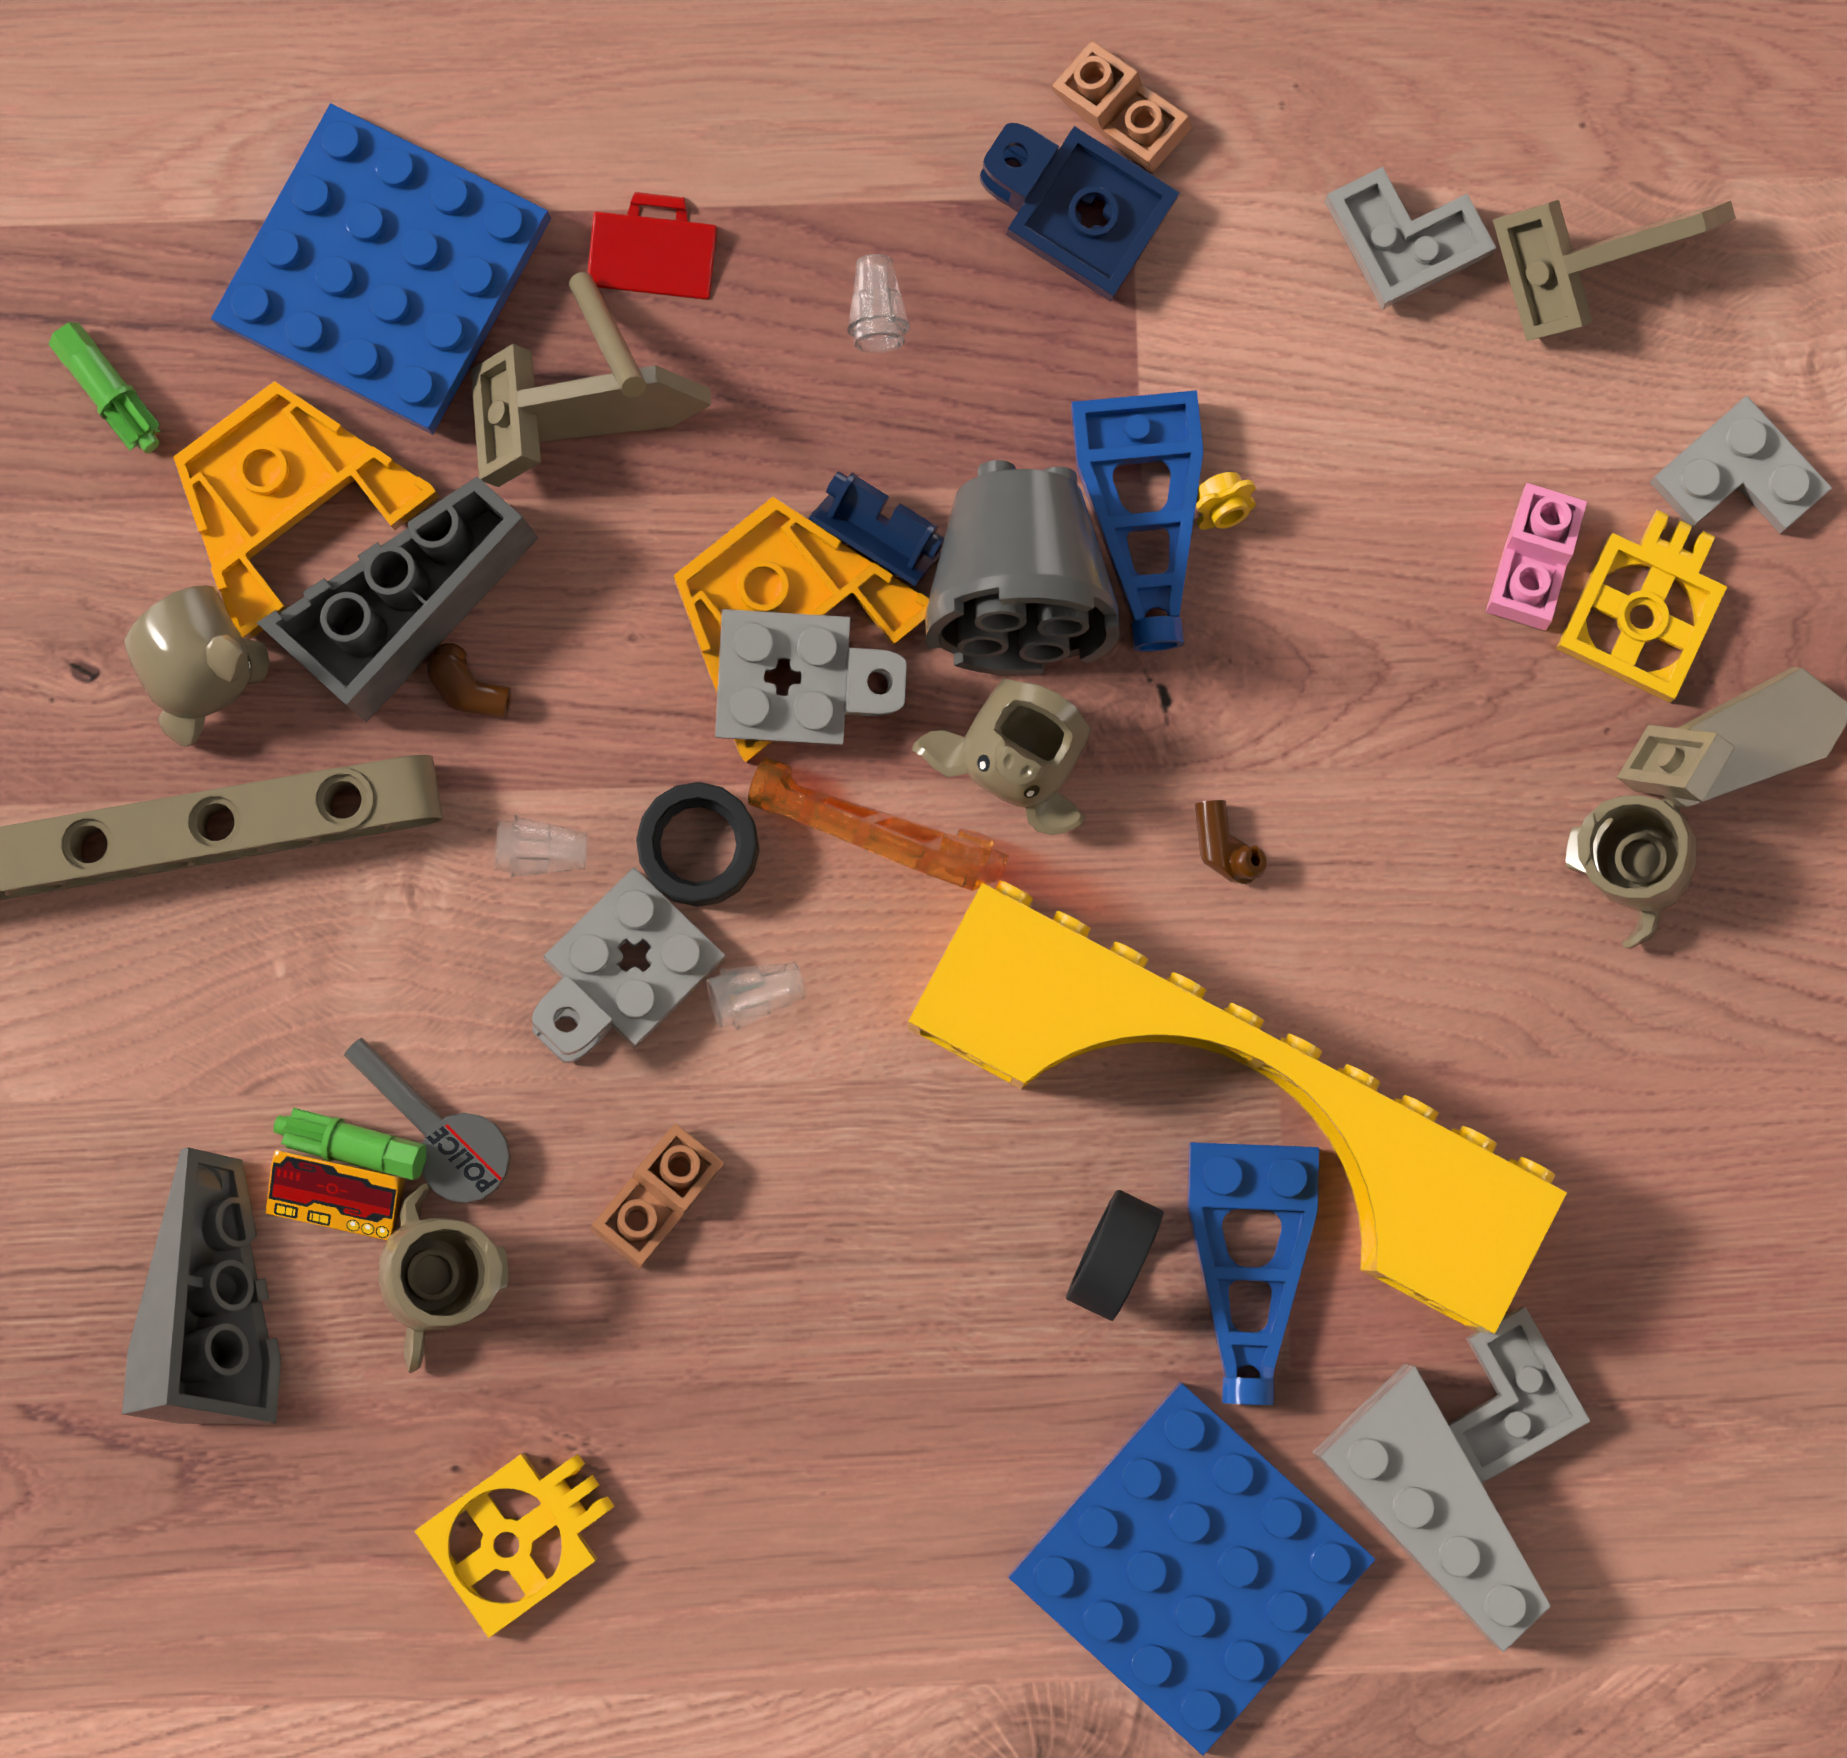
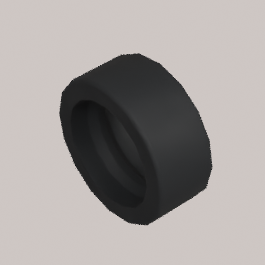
(694, 796)
(1115, 1255)

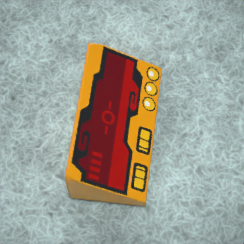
(334, 1195)

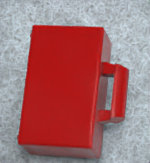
(653, 252)

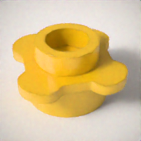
(1224, 501)

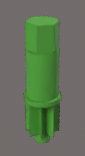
(106, 388)
(350, 1143)

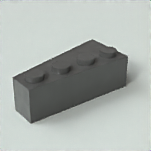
(402, 597)

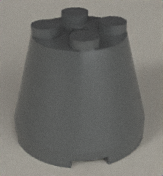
(1021, 575)

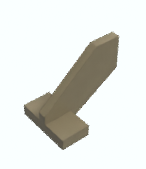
(1547, 269)
(517, 415)
(1740, 742)

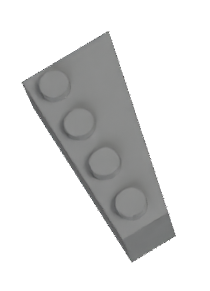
(1425, 1494)

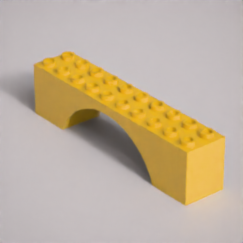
(1430, 1201)

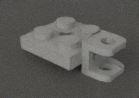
(830, 674)
(604, 995)

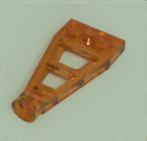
(959, 859)

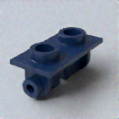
(901, 545)

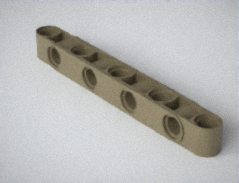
(174, 835)

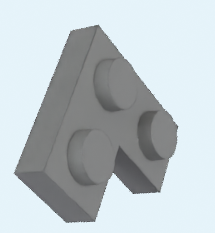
(1402, 253)
(1744, 454)
(1531, 1401)

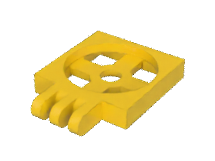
(1667, 563)
(558, 1507)

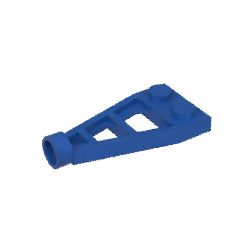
(1137, 432)
(1251, 1179)

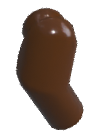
(459, 688)
(1224, 851)

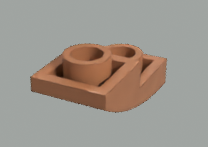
(1120, 107)
(657, 1196)

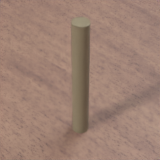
(607, 335)

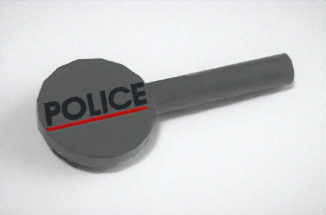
(463, 1151)

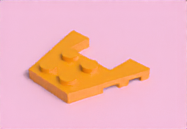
(267, 473)
(786, 566)

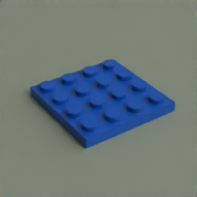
(381, 268)
(1191, 1568)

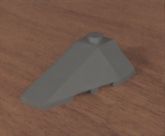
(201, 1321)

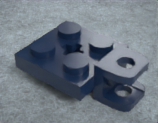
(1058, 180)

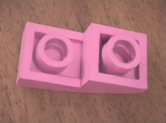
(1536, 556)

